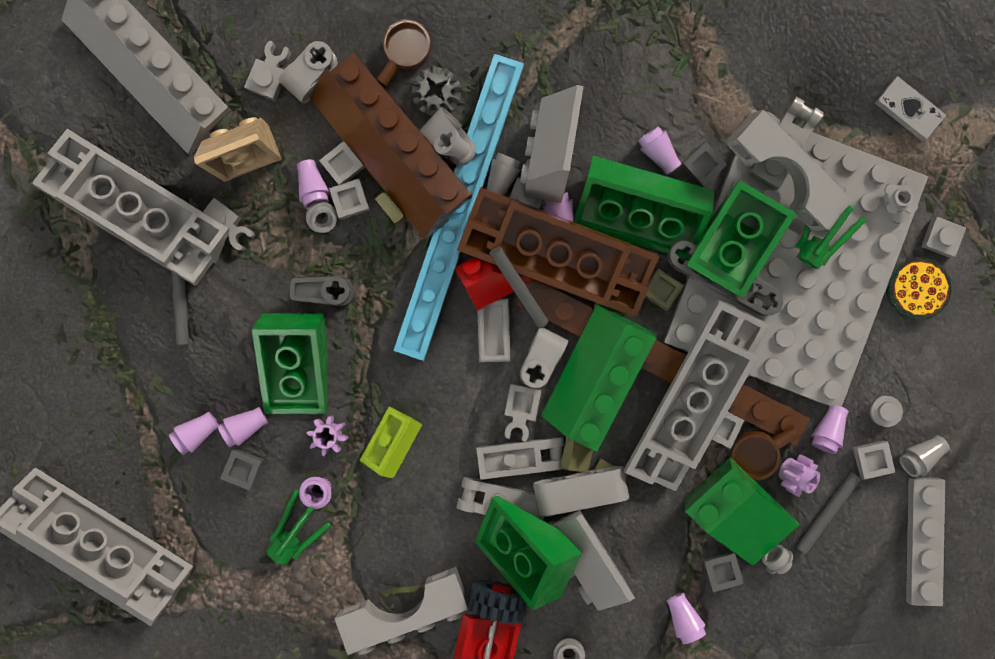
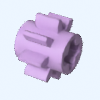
(334, 429)
(799, 475)

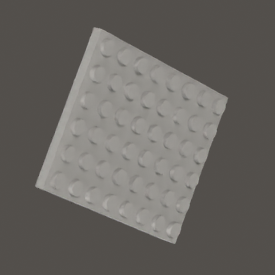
(824, 311)

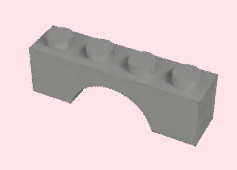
(817, 196)
(366, 625)

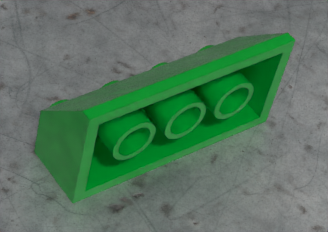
(643, 206)
(598, 377)

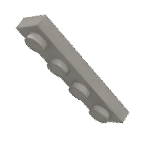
(925, 541)

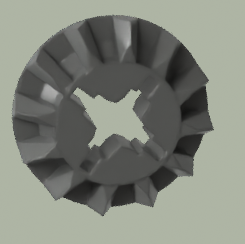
(421, 88)

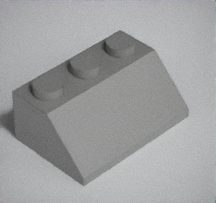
(552, 145)
(595, 569)

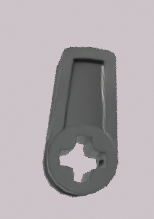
(320, 289)

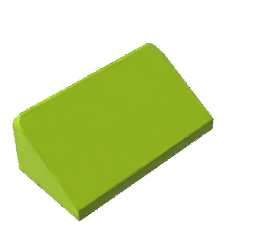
(390, 443)

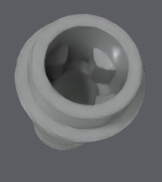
(502, 173)
(922, 457)

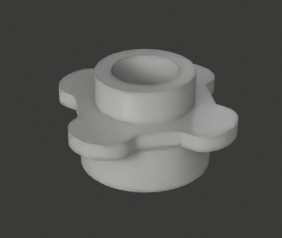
(892, 201)

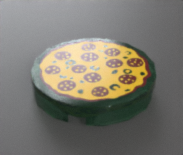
(919, 289)

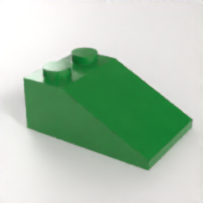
(740, 238)
(292, 362)
(739, 513)
(527, 552)

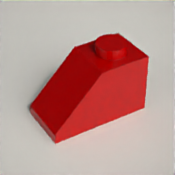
(485, 281)

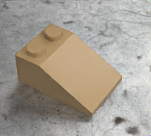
(238, 150)

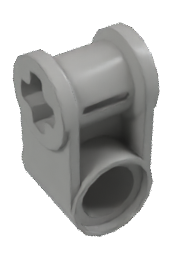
(305, 72)
(448, 137)
(545, 353)

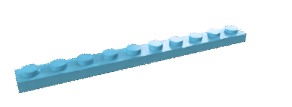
(442, 251)

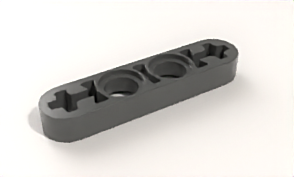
(754, 305)

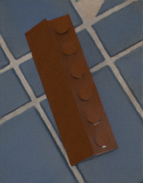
(389, 145)
(559, 251)

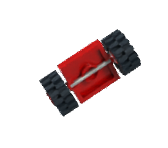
(495, 622)

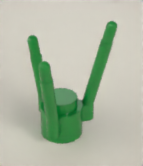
(817, 250)
(285, 544)

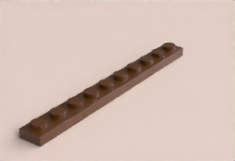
(665, 363)

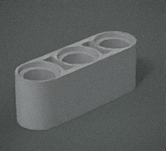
(581, 491)

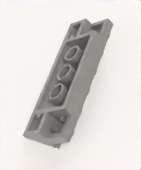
(147, 68)
(131, 207)
(698, 397)
(92, 546)

